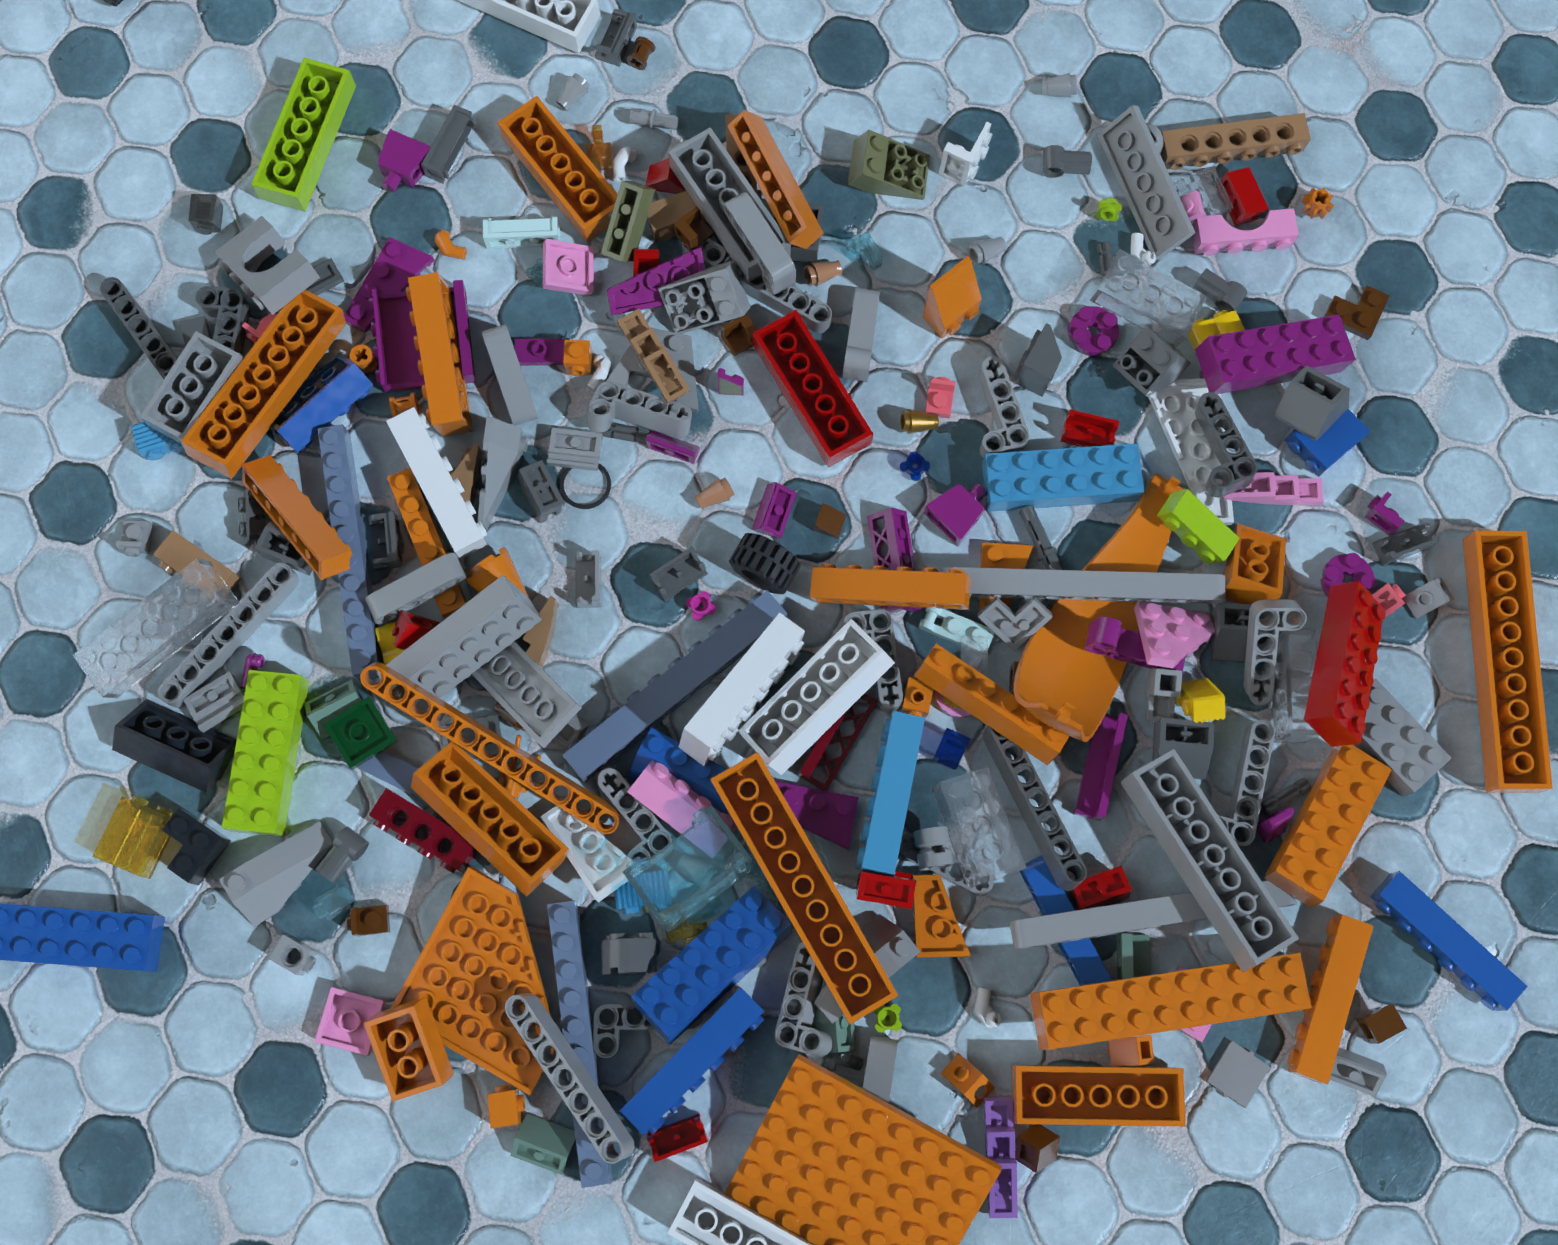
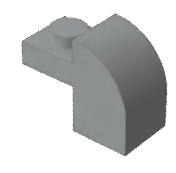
(1161, 690)

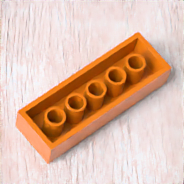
(560, 167)
(439, 354)
(489, 818)
(1327, 824)
(1098, 1095)

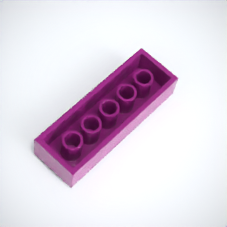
(1273, 354)

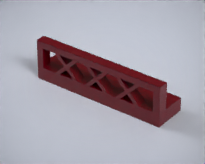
(826, 740)

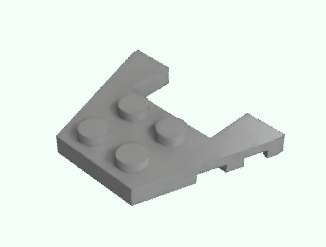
(680, 350)

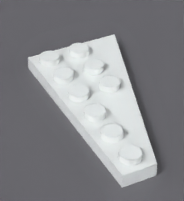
(1176, 413)

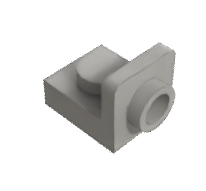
(135, 538)

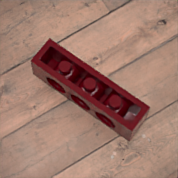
(392, 804)

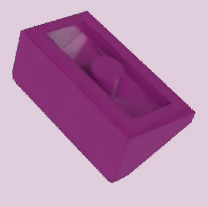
(672, 447)
(774, 510)

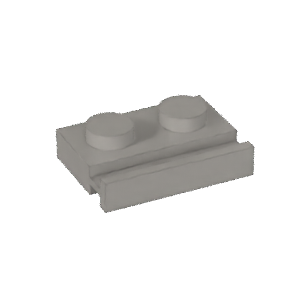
(574, 449)
(215, 701)

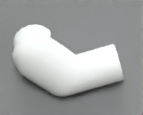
(625, 155)
(1138, 251)
(601, 372)
(984, 1011)

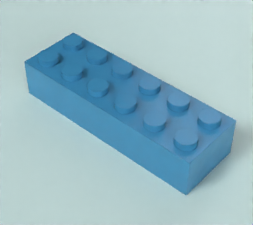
(1062, 477)
(892, 793)

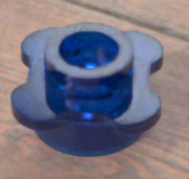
(915, 473)

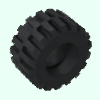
(764, 563)

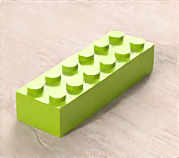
(304, 134)
(266, 753)

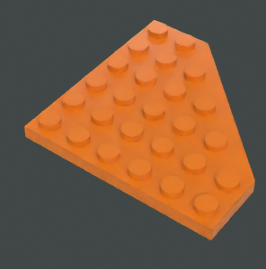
(470, 971)

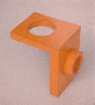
(967, 1079)

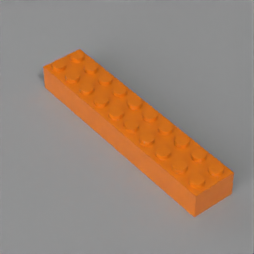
(1507, 662)
(804, 888)
(1168, 1001)

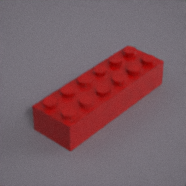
(812, 388)
(1345, 664)

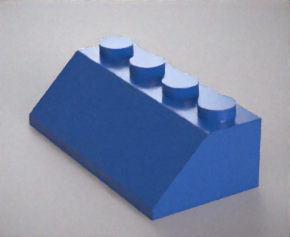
(321, 401)
(680, 764)

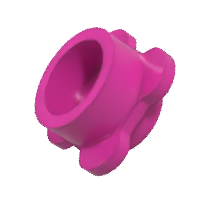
(702, 598)

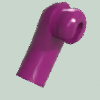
(252, 662)

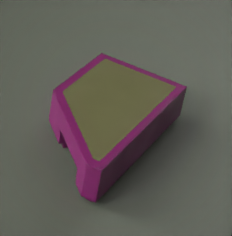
(730, 384)

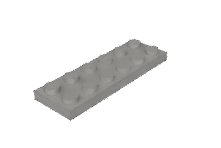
(1146, 182)
(527, 693)

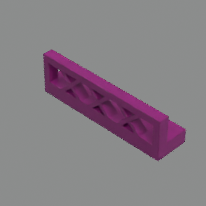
(897, 536)
(1100, 768)

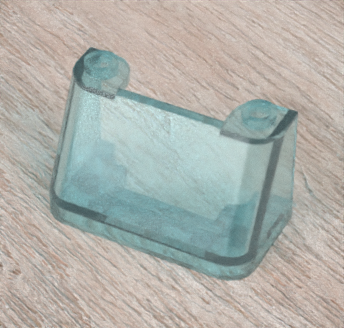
(690, 870)

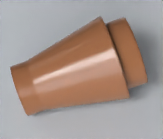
(821, 272)
(715, 493)

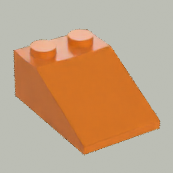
(952, 299)
(1255, 566)

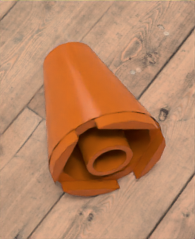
(491, 569)

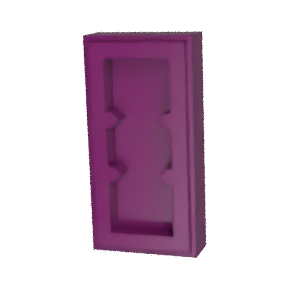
(539, 351)

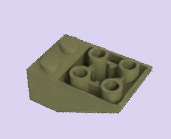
(888, 167)

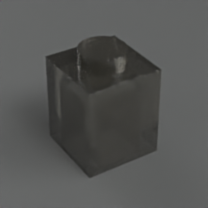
(205, 213)

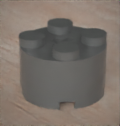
(629, 955)

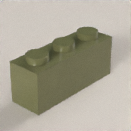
(627, 221)

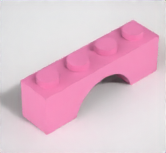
(1216, 235)

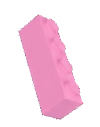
(670, 797)

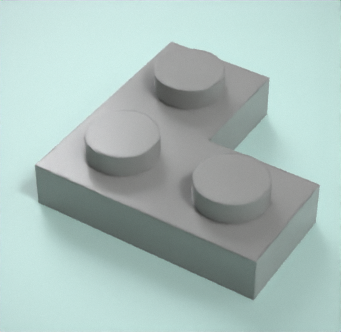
(1018, 626)

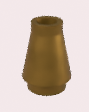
(917, 421)

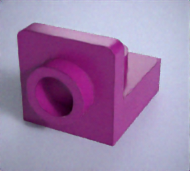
(1383, 517)

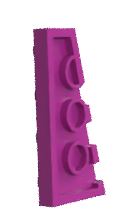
(387, 275)
(642, 290)
(822, 812)

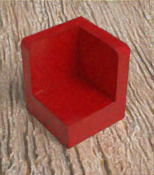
(645, 259)

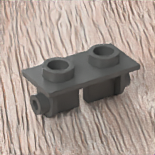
(250, 527)

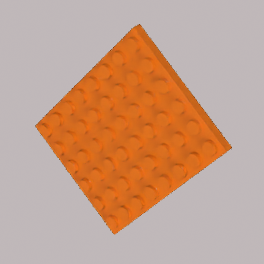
(857, 1168)

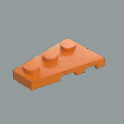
(1003, 556)
(934, 920)

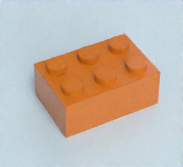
(409, 1049)

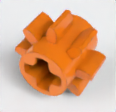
(1317, 203)

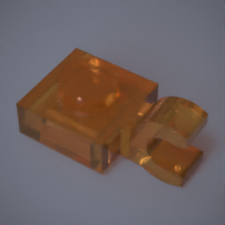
(599, 153)

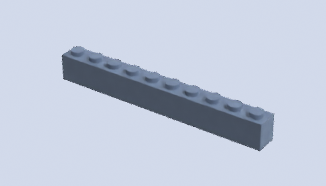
(348, 522)
(672, 688)
(577, 1023)

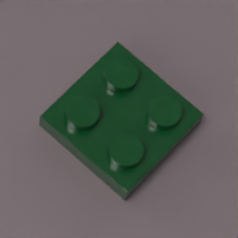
(360, 733)

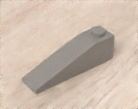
(503, 453)
(270, 878)
(892, 950)

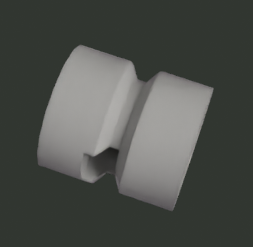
(929, 839)

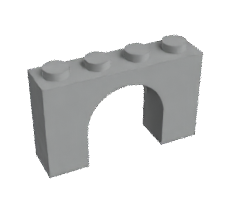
(272, 287)

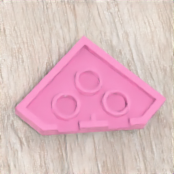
(1171, 632)

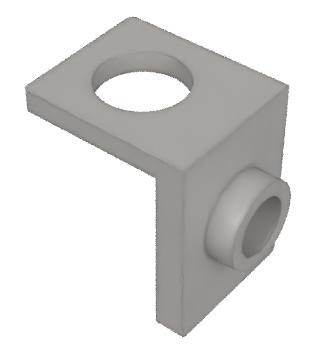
(1428, 597)

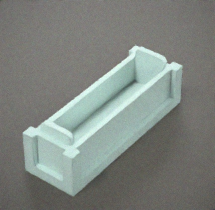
(519, 232)

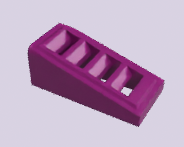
(1275, 824)

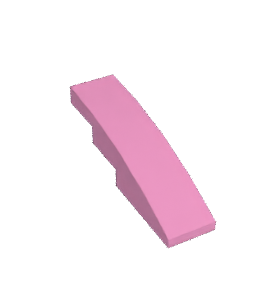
(1280, 490)

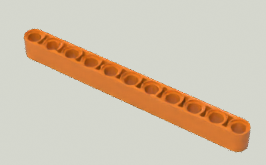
(477, 747)

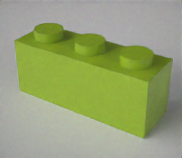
(1198, 527)

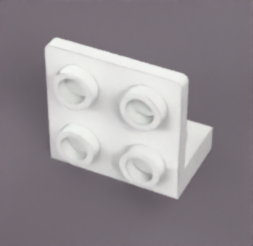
(962, 165)

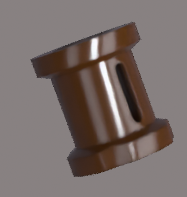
(640, 53)

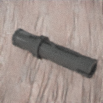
(1046, 552)

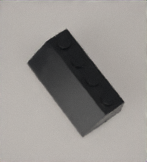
(174, 745)

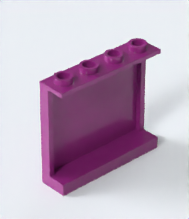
(396, 334)

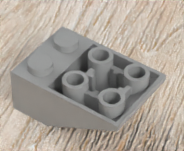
(705, 298)

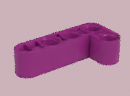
(1110, 640)

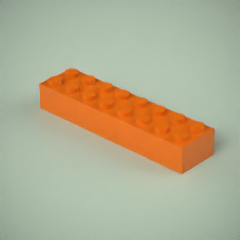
(264, 383)

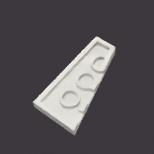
(589, 852)

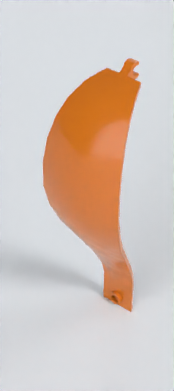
(1055, 673)

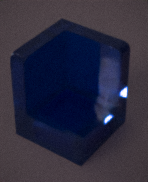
(951, 749)

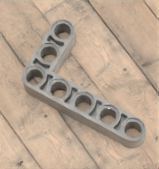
(1257, 774)

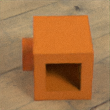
(578, 357)
(917, 698)
(1131, 1051)
(505, 1106)

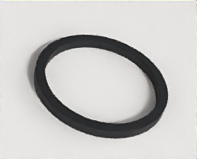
(588, 506)

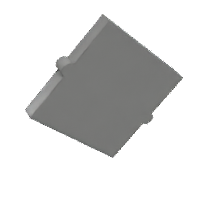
(1238, 1074)

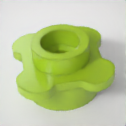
(1108, 209)
(894, 1023)

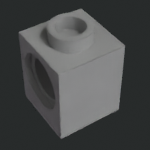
(282, 953)

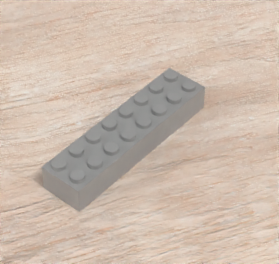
(1209, 860)

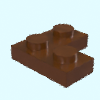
(1364, 316)

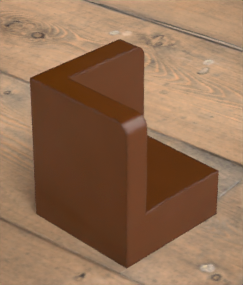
(692, 229)
(738, 334)
(1381, 1024)
(1037, 1147)

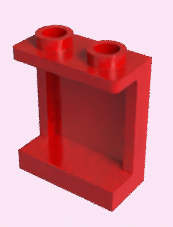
(886, 889)

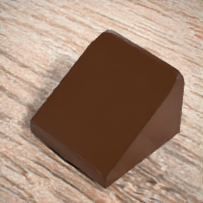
(829, 521)

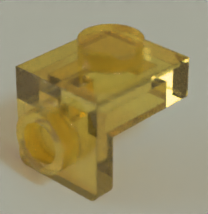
(685, 932)

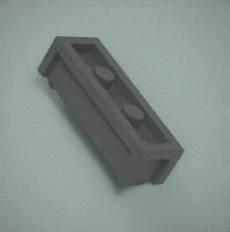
(448, 144)

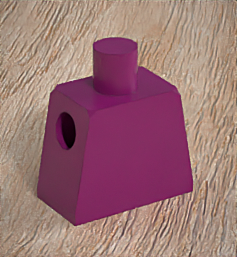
(401, 160)
(957, 511)

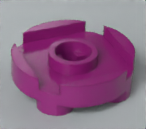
(1103, 321)
(1347, 564)

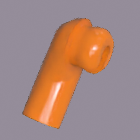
(446, 246)

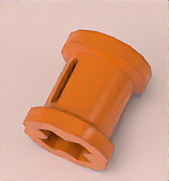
(364, 358)
(402, 404)

